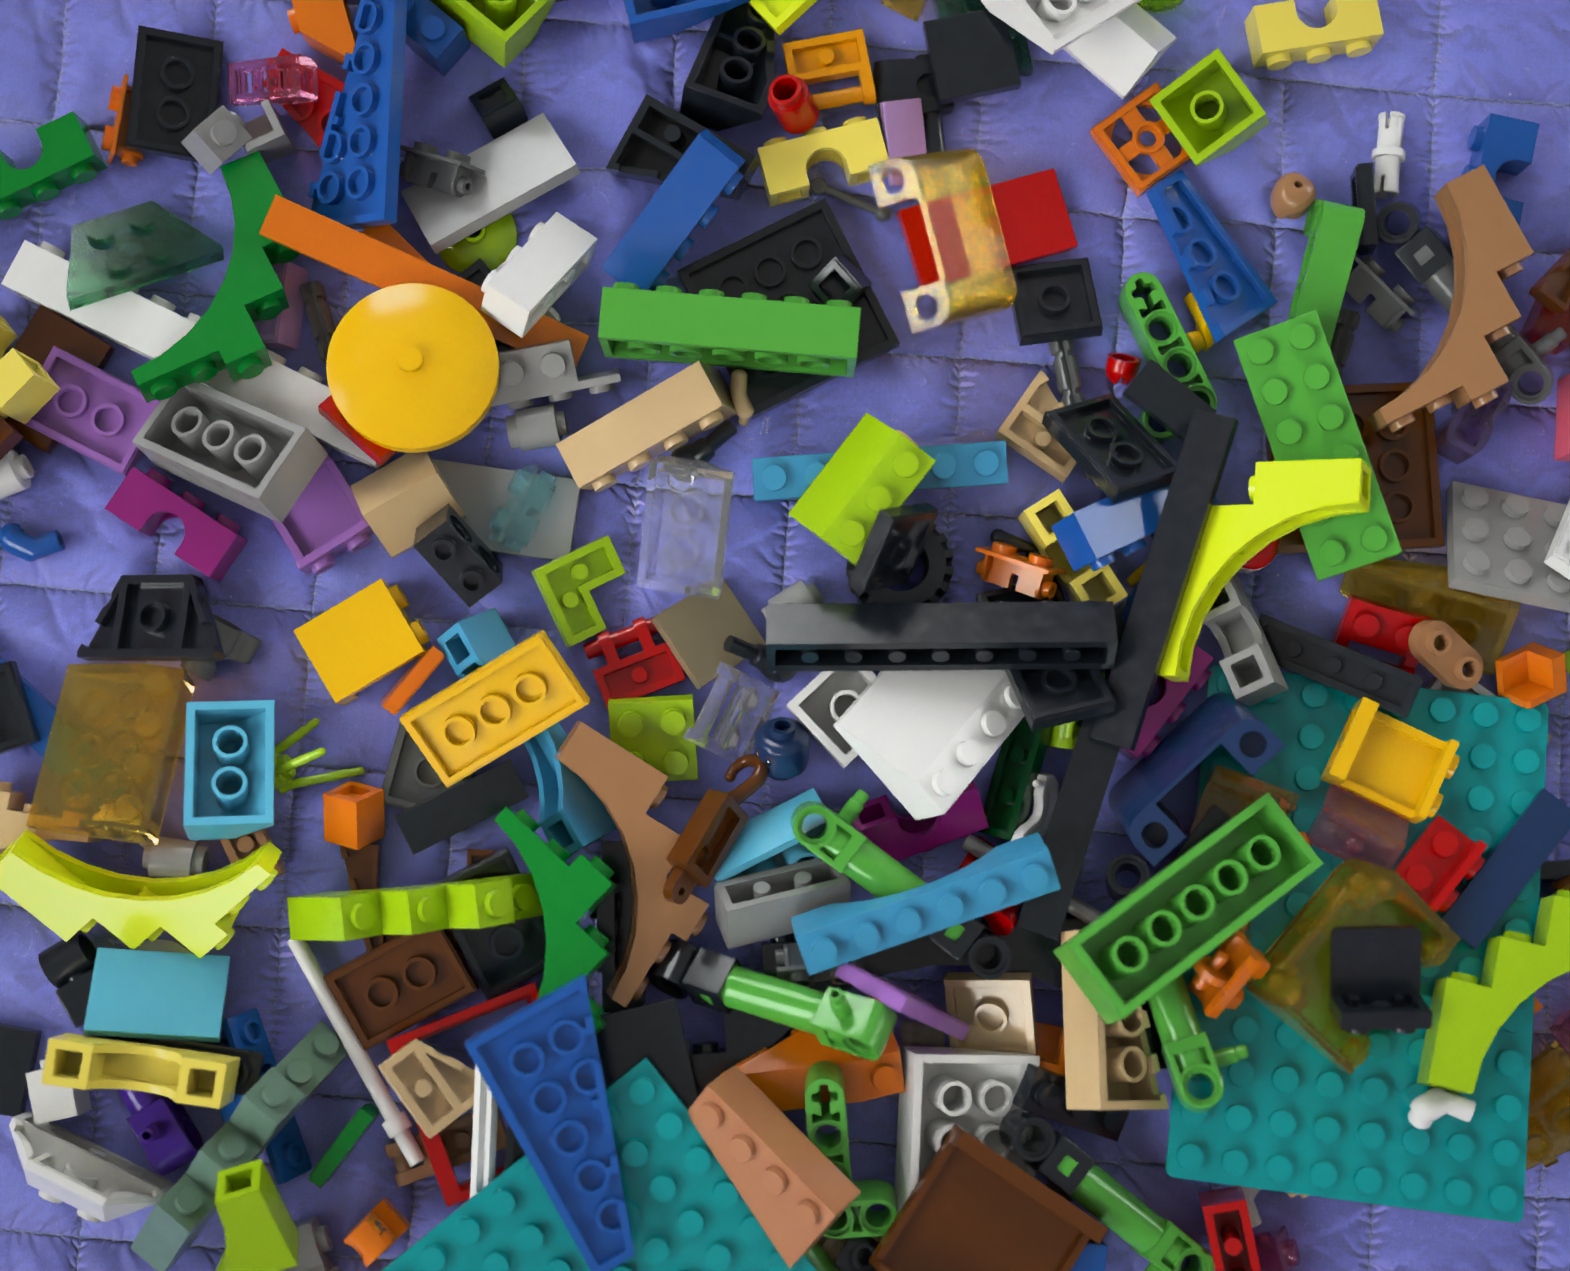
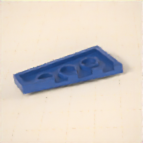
(1212, 263)

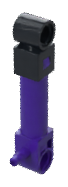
(156, 1120)

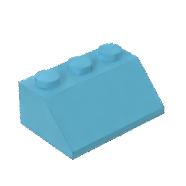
(229, 768)
(769, 840)

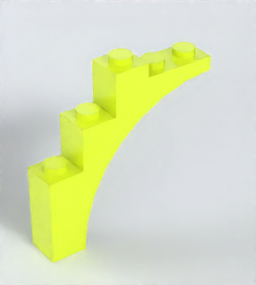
(1283, 500)
(77, 895)

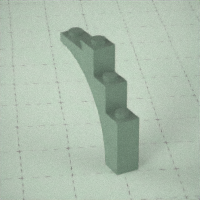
(242, 1139)

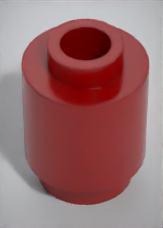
(793, 104)

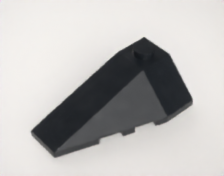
(731, 71)

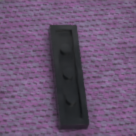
(1341, 667)

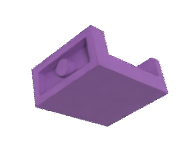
(324, 521)

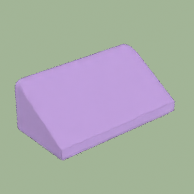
(902, 131)
(286, 328)

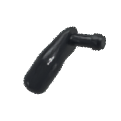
(1003, 536)

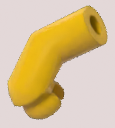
(1200, 338)

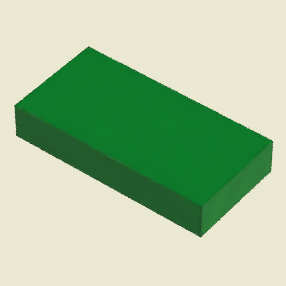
(344, 1144)

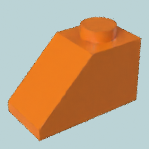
(325, 26)

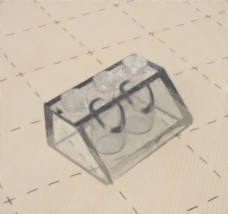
(685, 527)

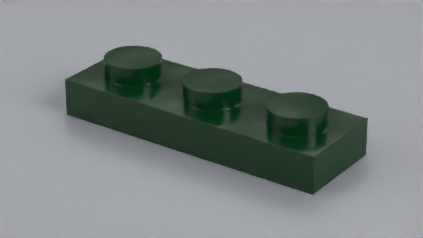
(1012, 779)

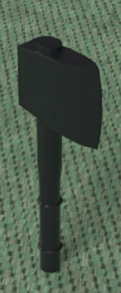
(908, 80)

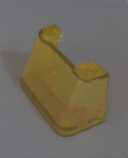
(1300, 957)

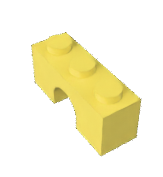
(1280, 37)
(851, 146)
(23, 381)
(1078, 585)

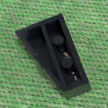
(659, 140)

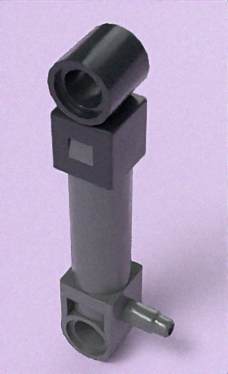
(1432, 263)

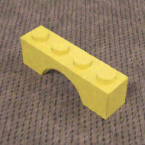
(118, 1064)

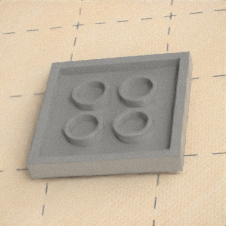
(1501, 546)

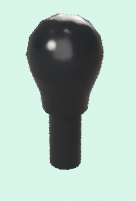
(705, 448)
(757, 657)

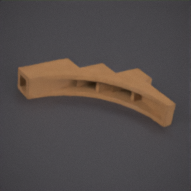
(1485, 253)
(627, 792)

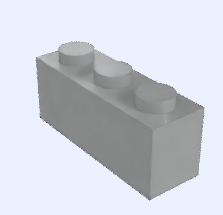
(763, 902)

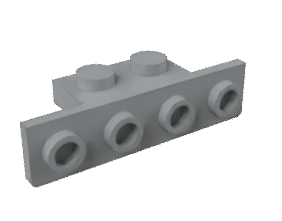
(545, 371)

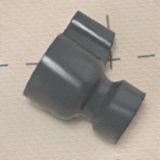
(235, 644)

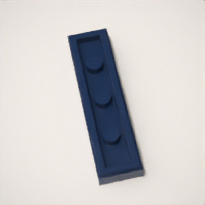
(1508, 868)

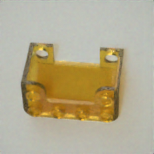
(961, 232)

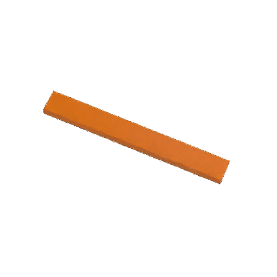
(387, 266)

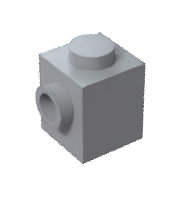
(217, 139)

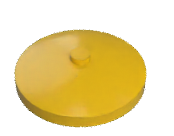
(413, 367)

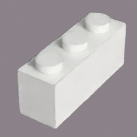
(537, 274)

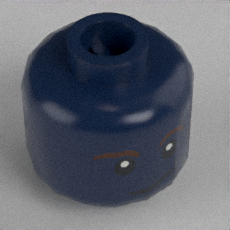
(783, 747)

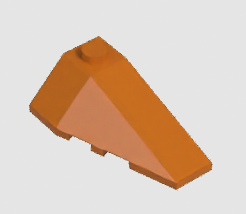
(783, 1068)

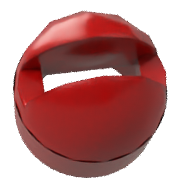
(1122, 366)

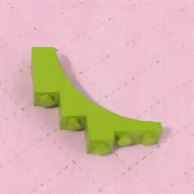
(413, 908)
(1471, 1014)
(254, 1221)

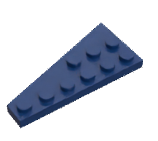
(365, 124)
(555, 1099)

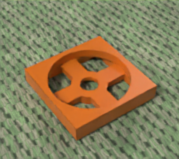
(1137, 124)

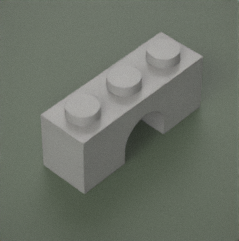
(1247, 654)

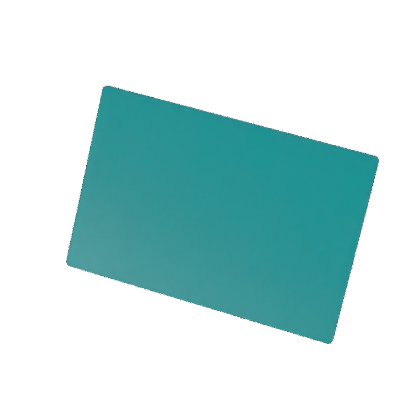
(1286, 1109)

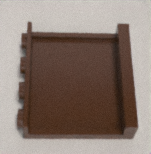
(983, 1216)

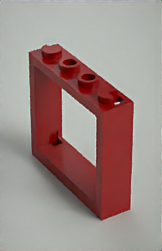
(451, 1189)

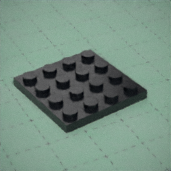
(781, 264)

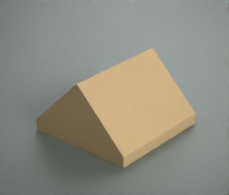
(402, 498)

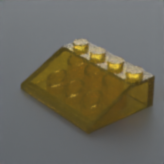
(112, 751)

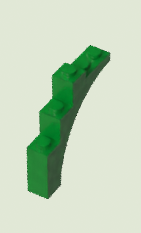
(250, 293)
(567, 900)

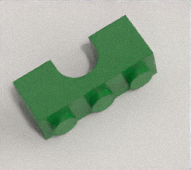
(66, 159)

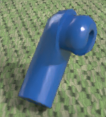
(27, 547)

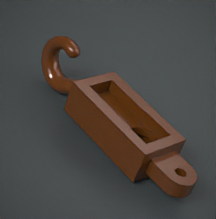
(711, 832)

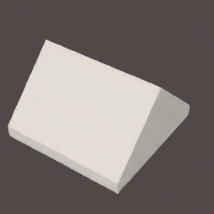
(1122, 49)

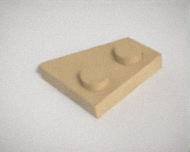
(429, 1085)

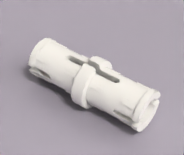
(1388, 154)

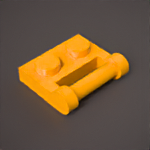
(833, 59)

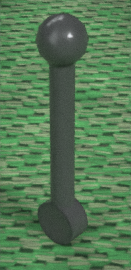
(819, 187)

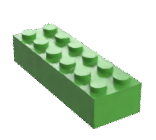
(729, 330)
(1312, 419)
(1187, 909)

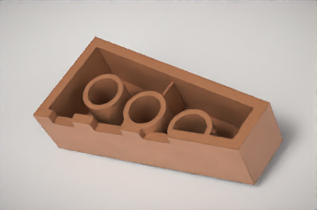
(771, 1164)

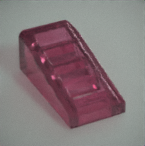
(299, 80)

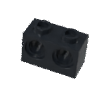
(458, 555)

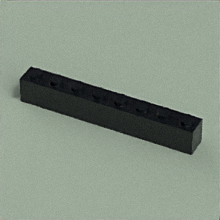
(941, 636)

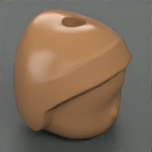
(1292, 196)

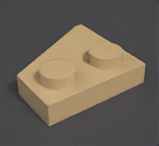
(1028, 436)

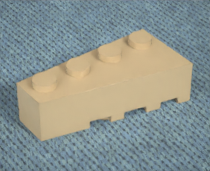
(647, 426)
(1103, 1062)

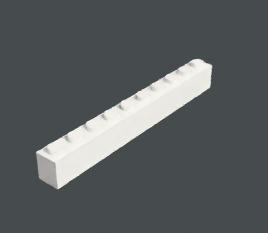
(153, 327)

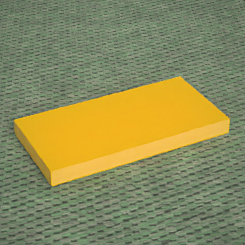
(495, 708)

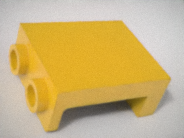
(362, 640)
(1391, 763)

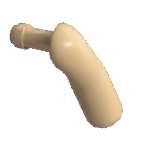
(739, 396)

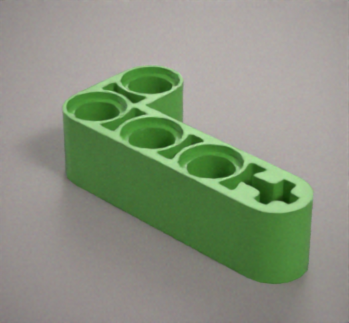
(1327, 261)
(1175, 348)
(857, 1218)

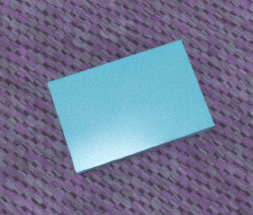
(157, 995)

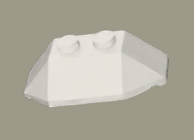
(82, 1172)

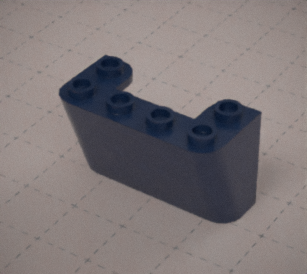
(1138, 793)

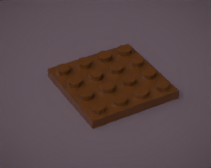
(1403, 467)

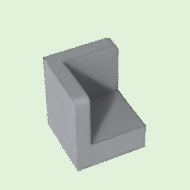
(269, 135)

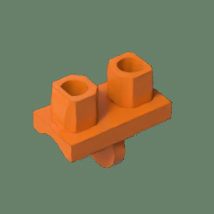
(1225, 973)

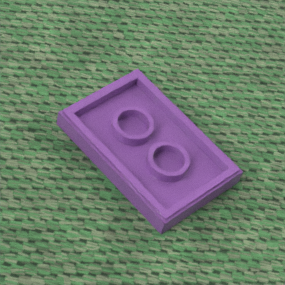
(93, 412)
(903, 1000)

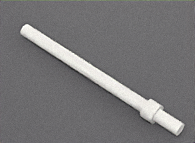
(396, 1122)

